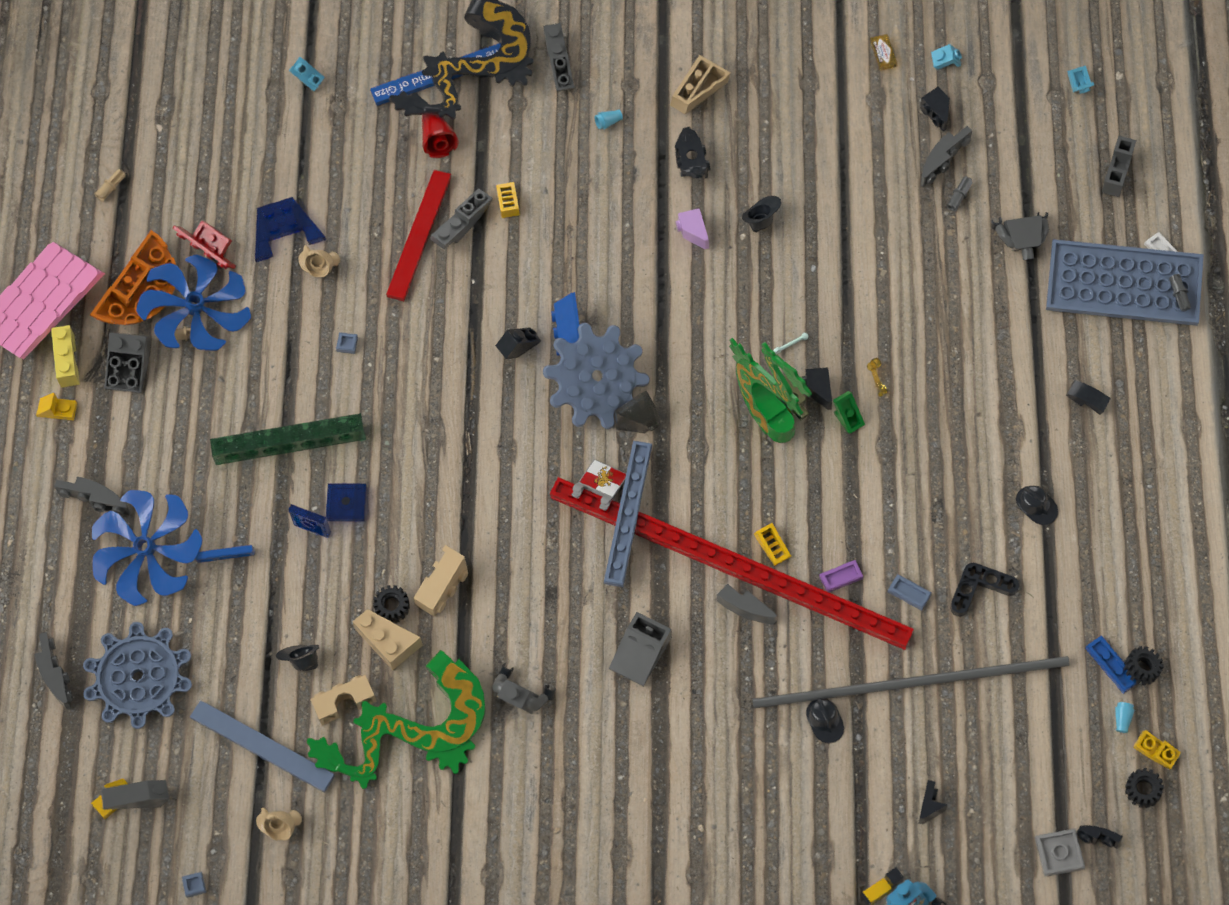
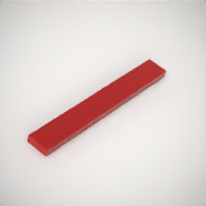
(418, 235)

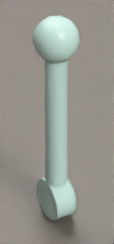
(804, 336)

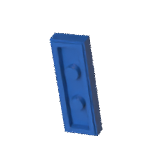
(226, 553)
(1110, 663)

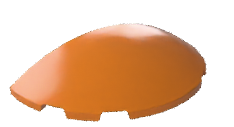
(121, 299)

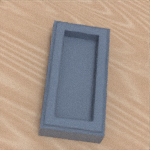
(909, 592)

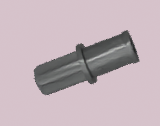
(959, 194)
(1180, 292)

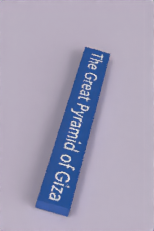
(416, 81)

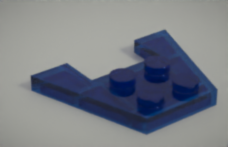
(281, 220)

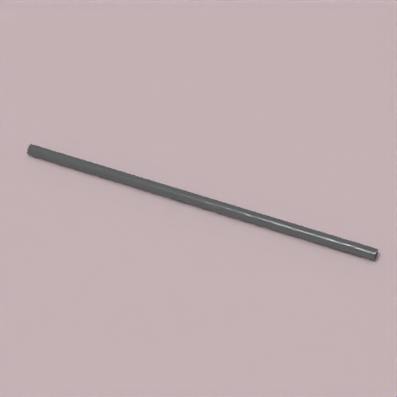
(911, 682)

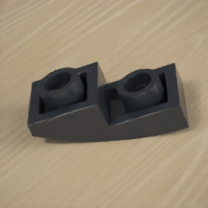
(1086, 394)
(1090, 834)

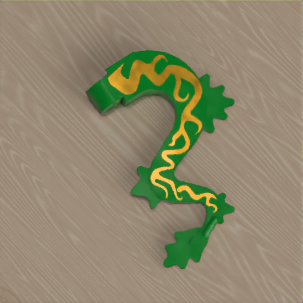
(761, 391)
(442, 741)

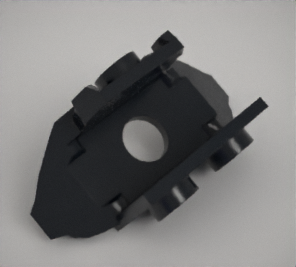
(686, 142)

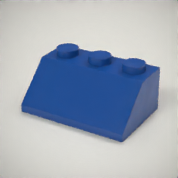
(566, 319)

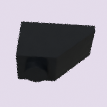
(819, 384)

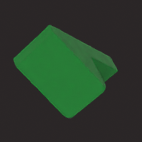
(848, 412)

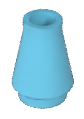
(608, 118)
(1124, 714)

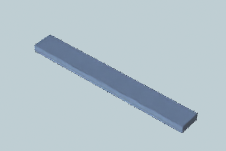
(628, 514)
(262, 746)

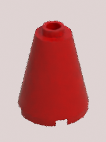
(437, 136)

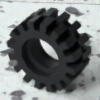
(386, 594)
(1147, 657)
(1150, 777)

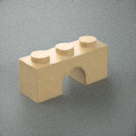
(327, 702)

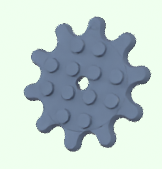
(576, 370)
(132, 655)

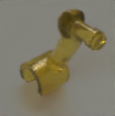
(872, 366)

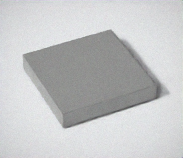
(1059, 852)

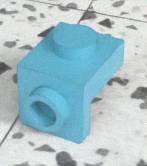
(946, 56)
(1080, 79)

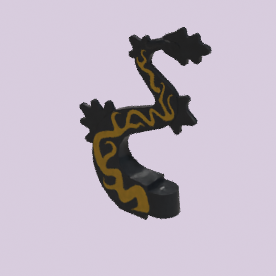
(509, 62)

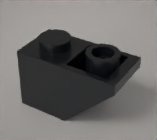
(936, 106)
(517, 342)

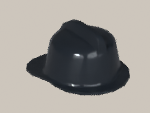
(761, 213)
(1037, 505)
(300, 656)
(825, 720)

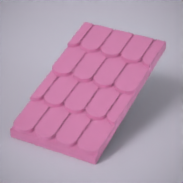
(43, 297)

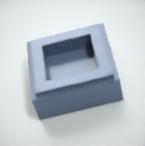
(347, 343)
(194, 884)

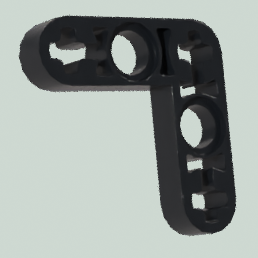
(974, 581)

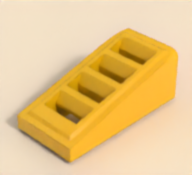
(512, 210)
(778, 541)

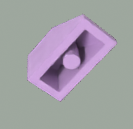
(693, 228)

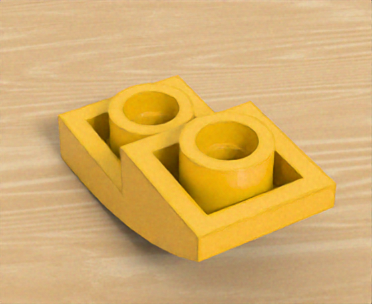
(1158, 751)

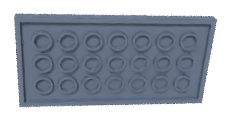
(1122, 282)

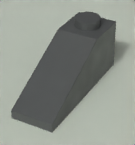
(136, 795)

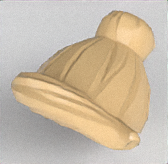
(318, 262)
(278, 824)

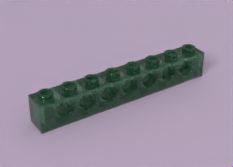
(288, 439)

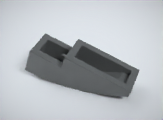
(746, 605)

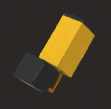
(882, 888)

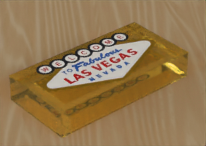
(883, 52)

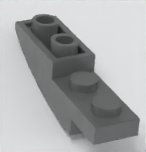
(558, 57)
(941, 154)
(463, 220)
(99, 496)
(52, 673)

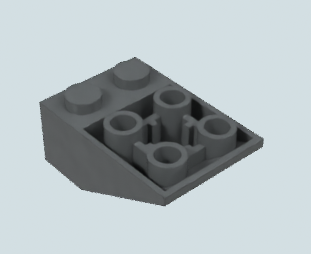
(127, 361)
(640, 649)

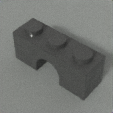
(1119, 166)

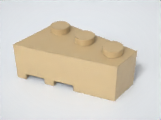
(699, 84)
(442, 582)
(387, 638)

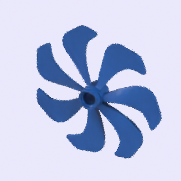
(199, 337)
(161, 582)

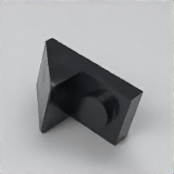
(931, 808)

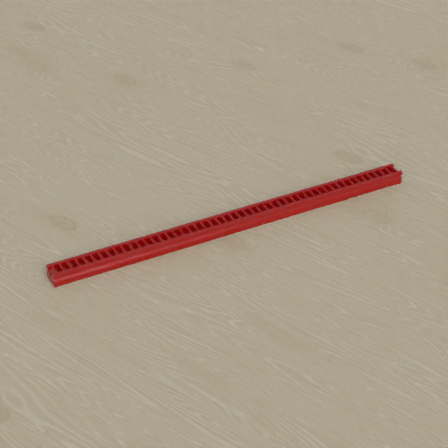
(742, 568)

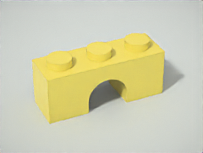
(64, 349)

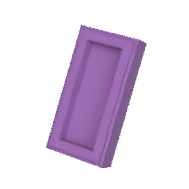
(841, 576)

